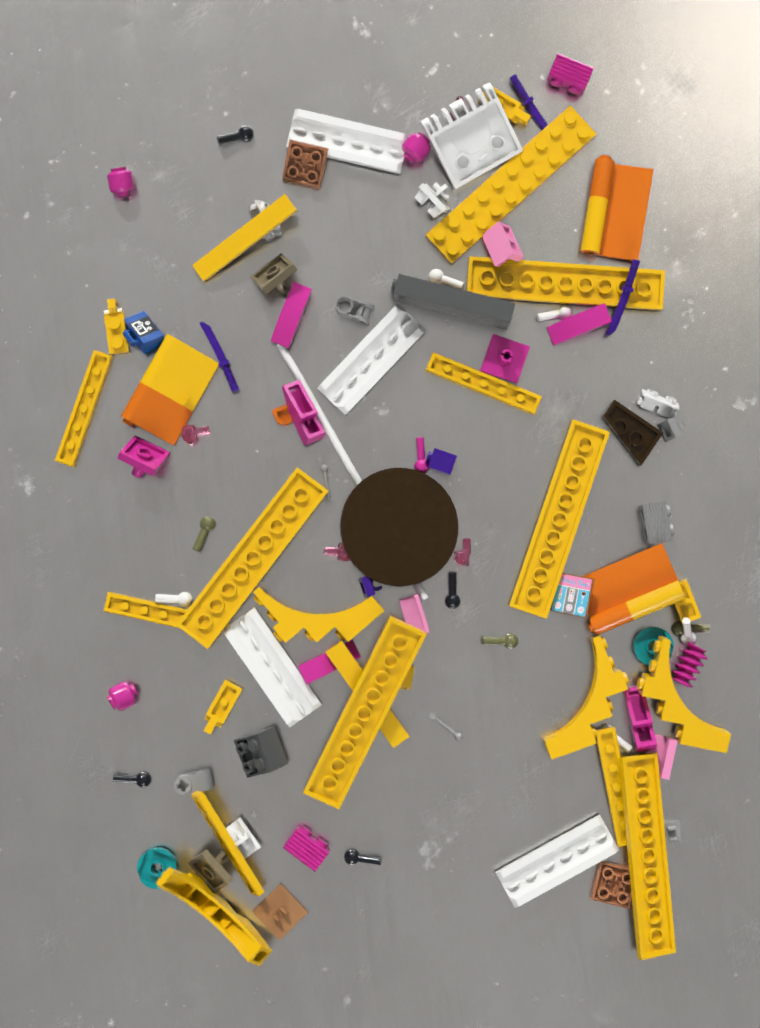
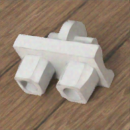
(426, 193)
(243, 838)

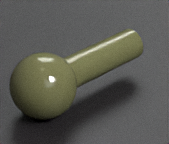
(207, 524)
(677, 628)
(509, 640)

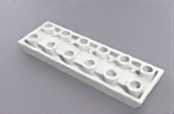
(350, 140)
(371, 359)
(272, 667)
(557, 861)

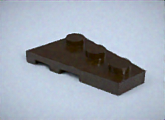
(632, 430)

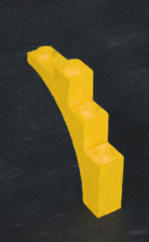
(291, 621)
(606, 682)
(659, 685)
(217, 910)

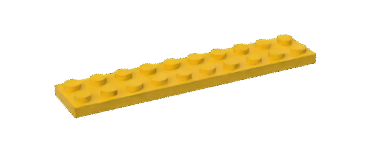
(510, 185)
(564, 283)
(559, 518)
(252, 558)
(364, 712)
(647, 855)

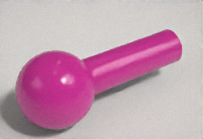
(420, 464)

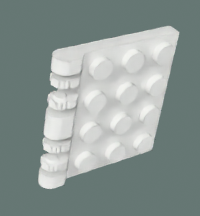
(474, 139)

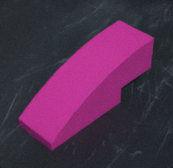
(291, 315)
(579, 324)
(303, 412)
(323, 665)
(639, 720)

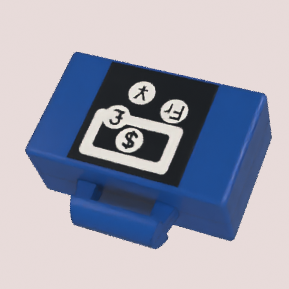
(142, 332)

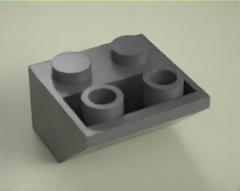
(261, 752)

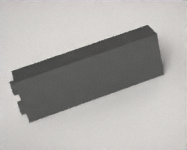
(452, 301)

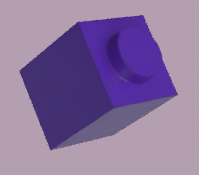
(441, 461)

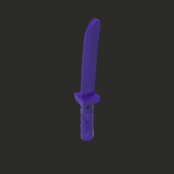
(528, 102)
(627, 289)
(224, 364)

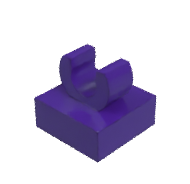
(367, 586)

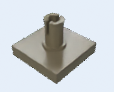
(274, 275)
(212, 869)

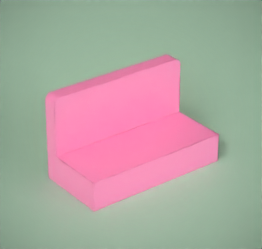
(502, 244)
(413, 612)
(666, 750)

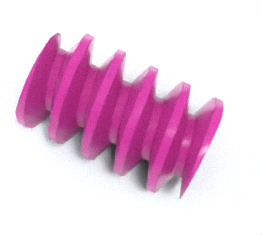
(689, 665)

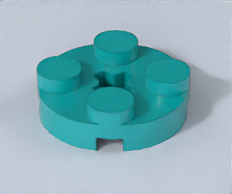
(642, 641)
(151, 857)

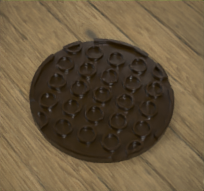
(399, 527)

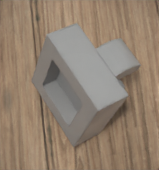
(671, 428)
(672, 831)

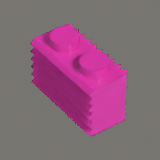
(569, 74)
(306, 847)

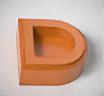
(282, 415)

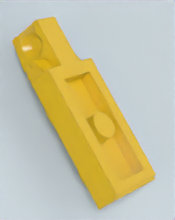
(512, 108)
(115, 327)
(222, 705)

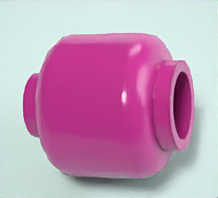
(416, 147)
(120, 181)
(122, 696)

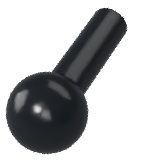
(245, 134)
(452, 599)
(142, 779)
(353, 857)

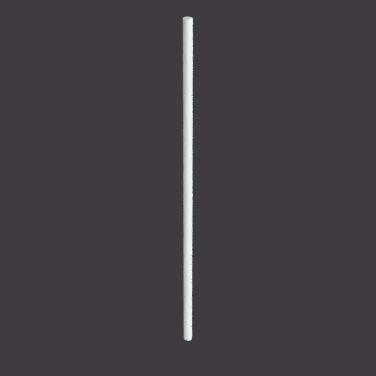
(332, 436)

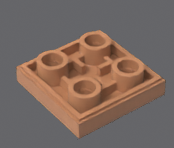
(305, 163)
(612, 885)

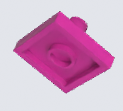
(505, 359)
(143, 456)

